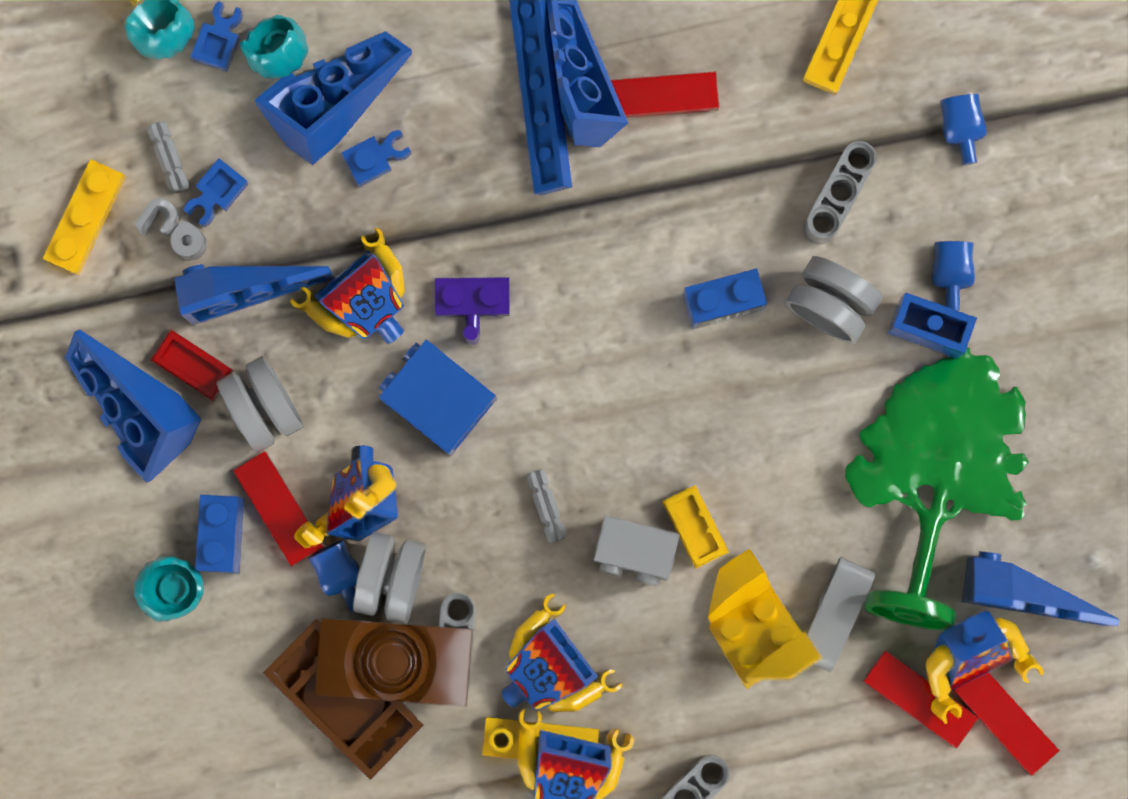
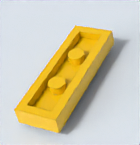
(839, 44)
(84, 217)

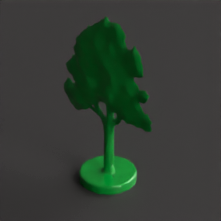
(948, 434)

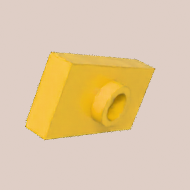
(695, 527)

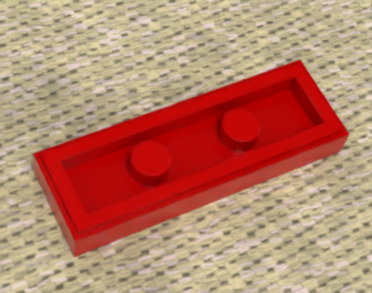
(667, 94)
(275, 505)
(914, 696)
(1007, 722)

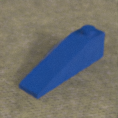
(584, 87)
(325, 102)
(227, 289)
(143, 412)
(1011, 588)

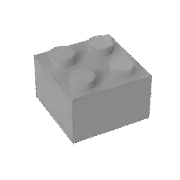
(635, 549)

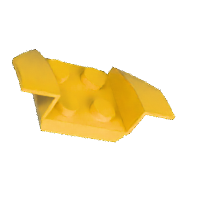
(755, 625)

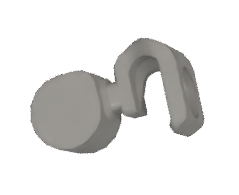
(185, 237)

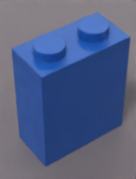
(436, 396)

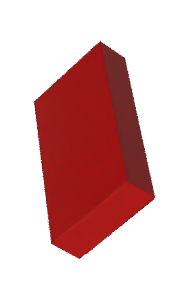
(191, 364)

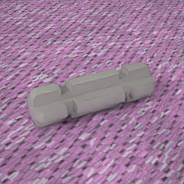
(168, 157)
(546, 505)

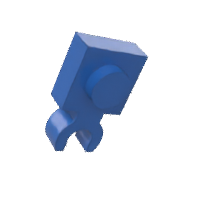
(217, 43)
(370, 160)
(219, 187)

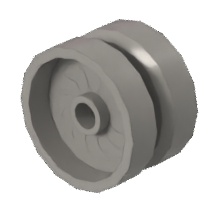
(833, 299)
(255, 406)
(384, 576)

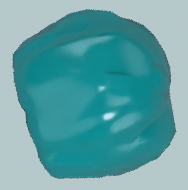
(159, 28)
(275, 47)
(168, 588)

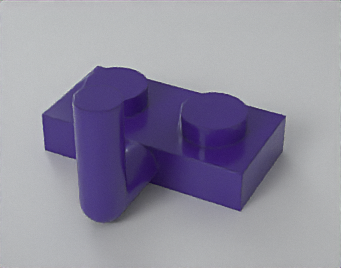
(471, 300)

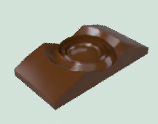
(394, 662)
(362, 729)

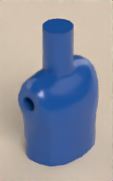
(963, 124)
(953, 269)
(336, 571)

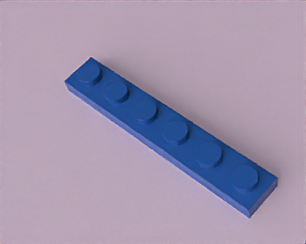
(540, 97)

